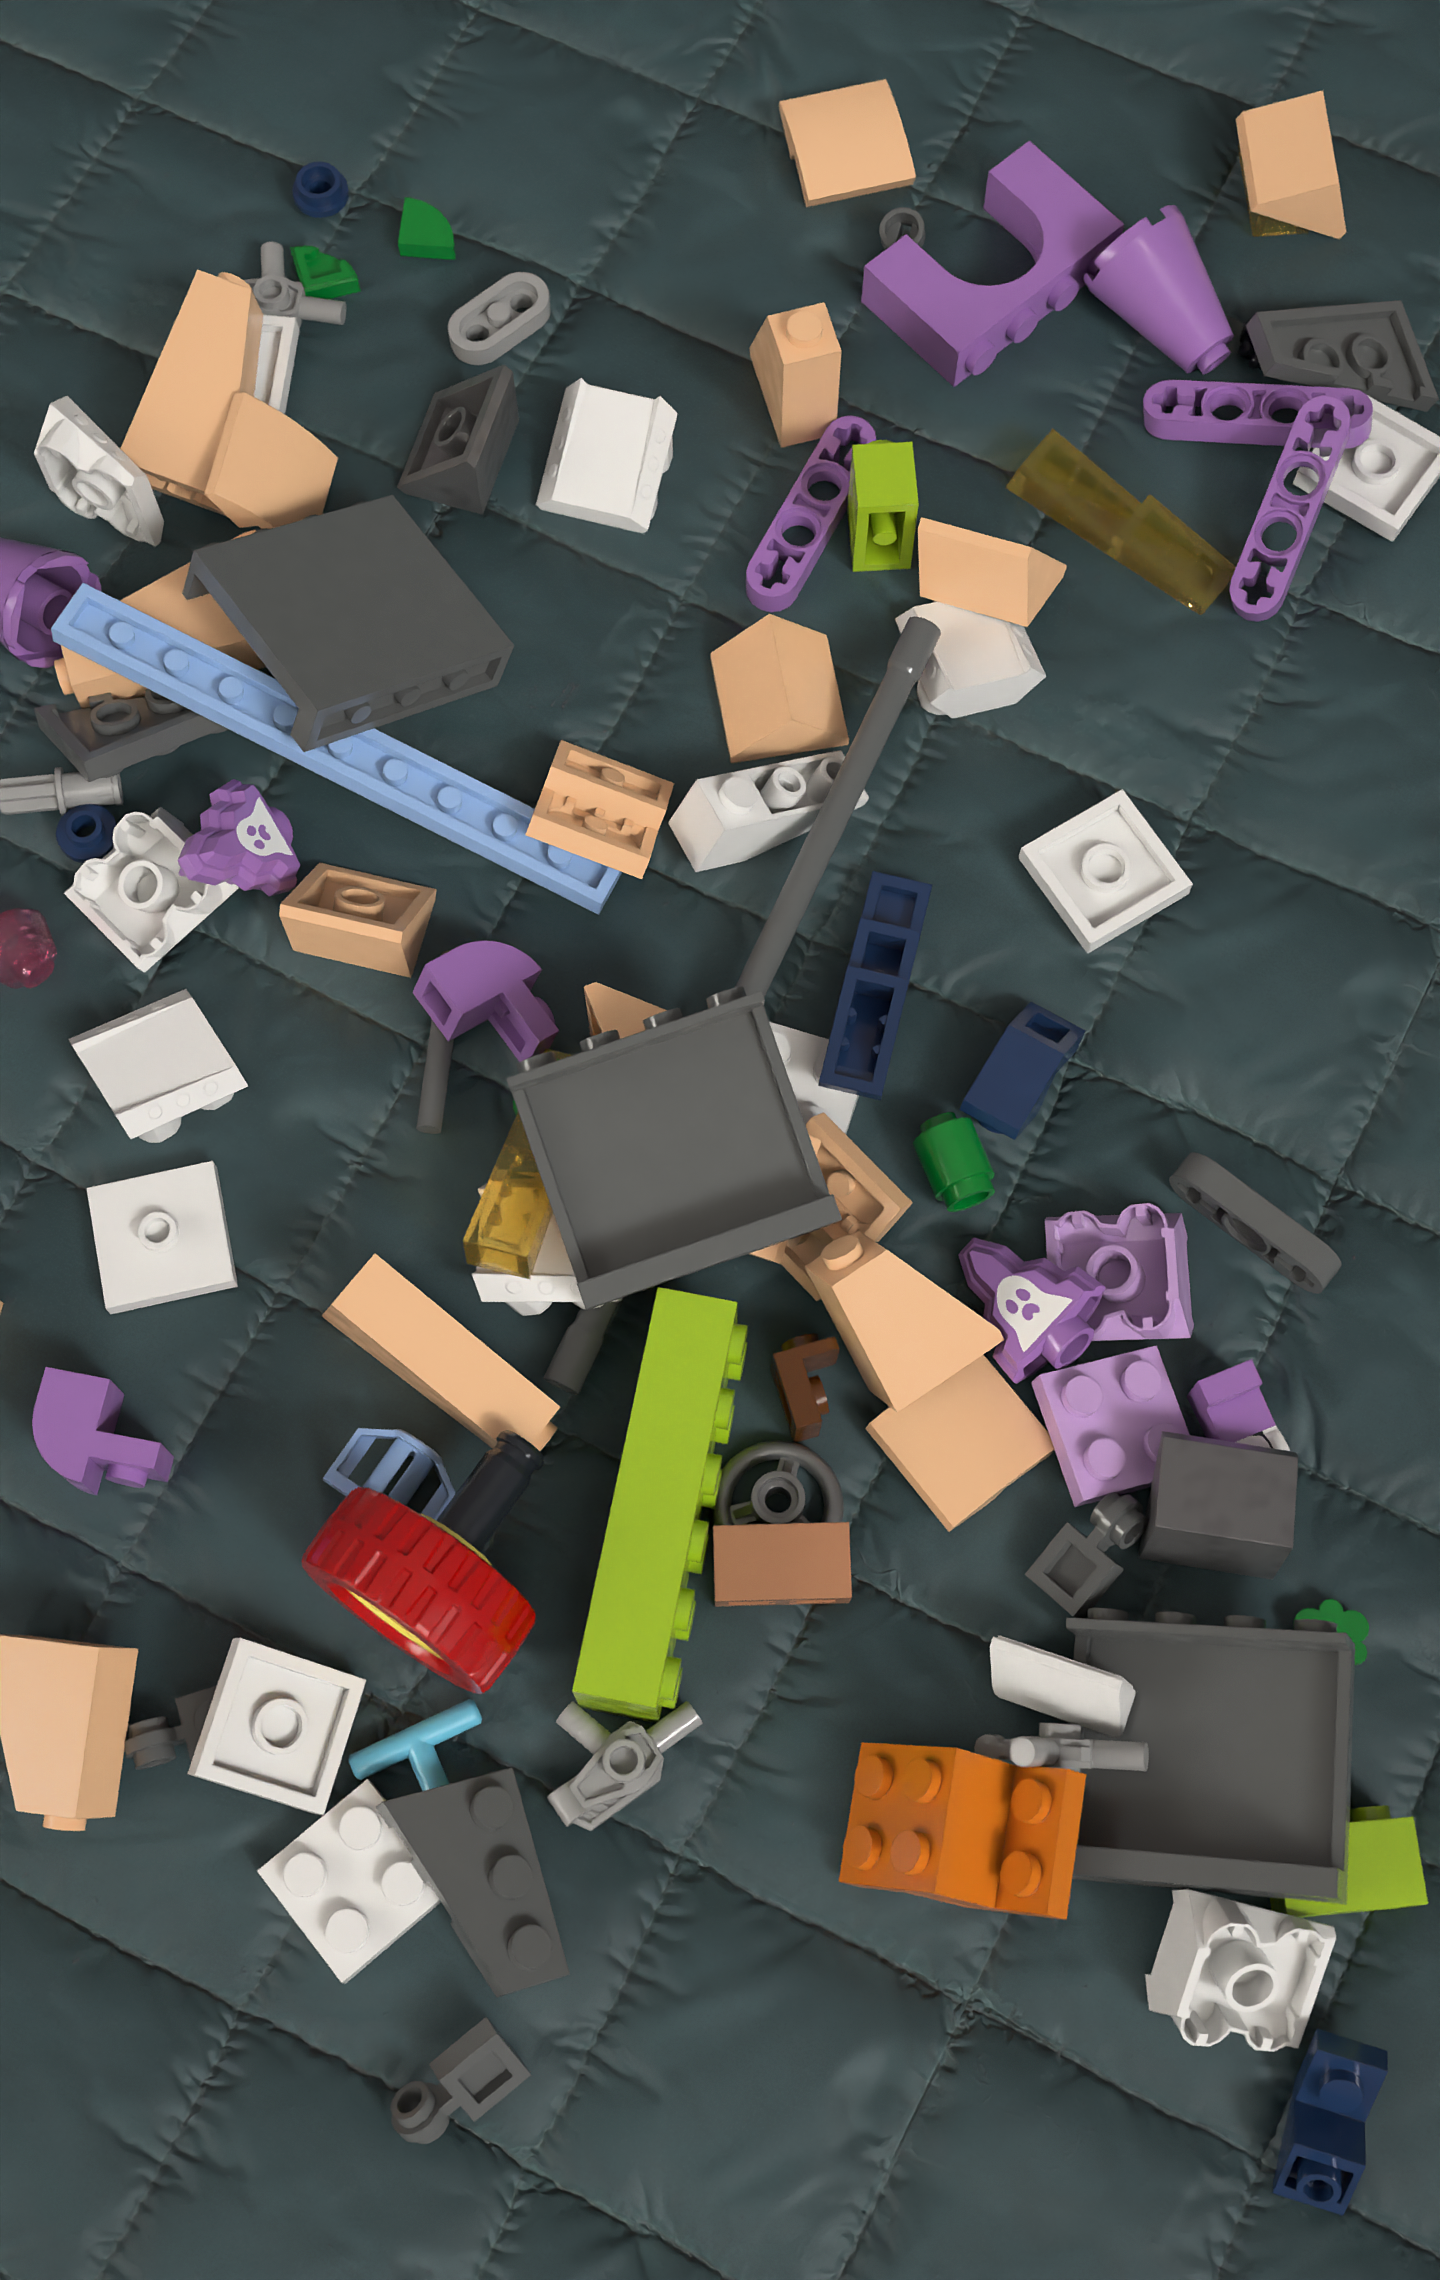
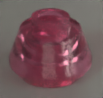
(25, 948)

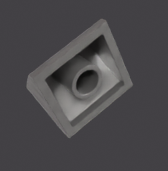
(463, 441)
(1221, 1506)

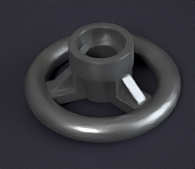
(780, 1481)

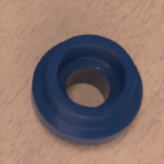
(317, 179)
(90, 847)

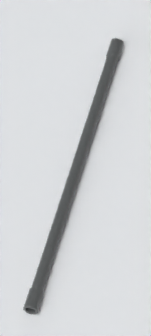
(904, 668)

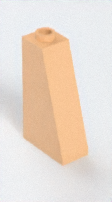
(193, 385)
(164, 601)
(439, 1356)

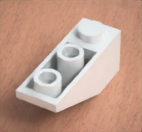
(753, 809)

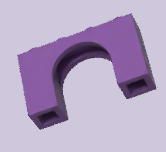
(966, 324)

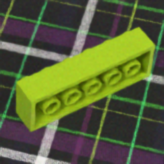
(657, 1507)

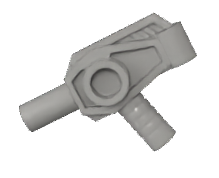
(287, 298)
(1063, 1747)
(621, 1764)

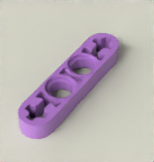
(1257, 404)
(1285, 507)
(806, 511)

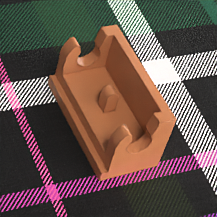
(782, 1564)

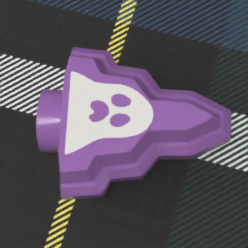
(241, 843)
(1032, 1305)

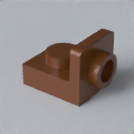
(800, 1396)

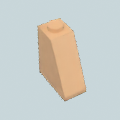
(798, 372)
(895, 1320)
(64, 1725)

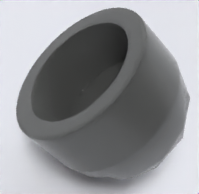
(892, 226)

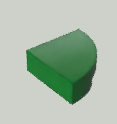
(425, 232)
(323, 274)

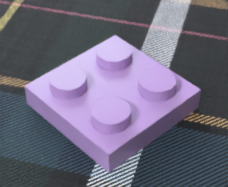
(1109, 1421)

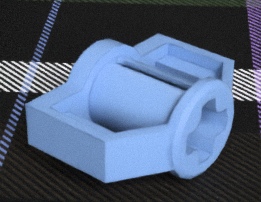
(403, 1447)

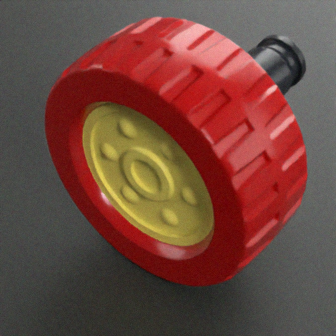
(425, 1577)

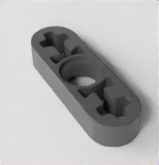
(1255, 1222)

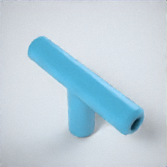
(418, 1745)

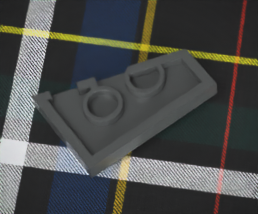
(1346, 347)
(121, 731)
(486, 1872)

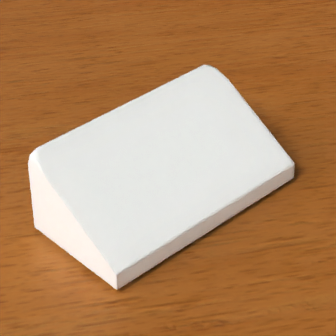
(1060, 1686)

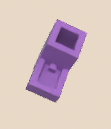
(490, 984)
(77, 1438)

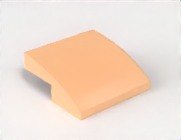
(847, 142)
(268, 467)
(600, 809)
(861, 1191)
(963, 1441)

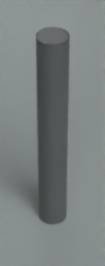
(435, 1081)

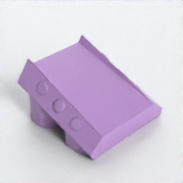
(1138, 1261)

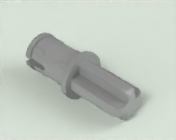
(57, 792)

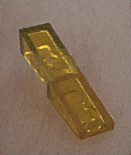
(1134, 533)
(512, 1209)

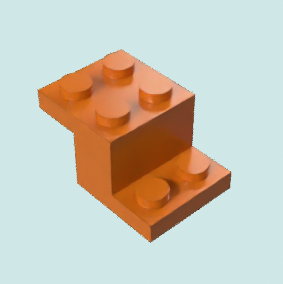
(963, 1829)

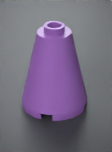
(1164, 292)
(33, 594)

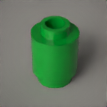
(954, 1161)

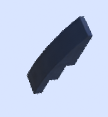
(875, 986)

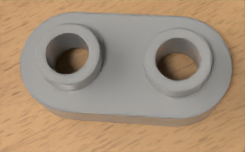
(494, 318)

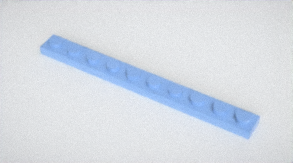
(363, 763)

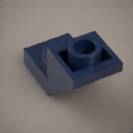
(1021, 1070)
(1326, 2121)

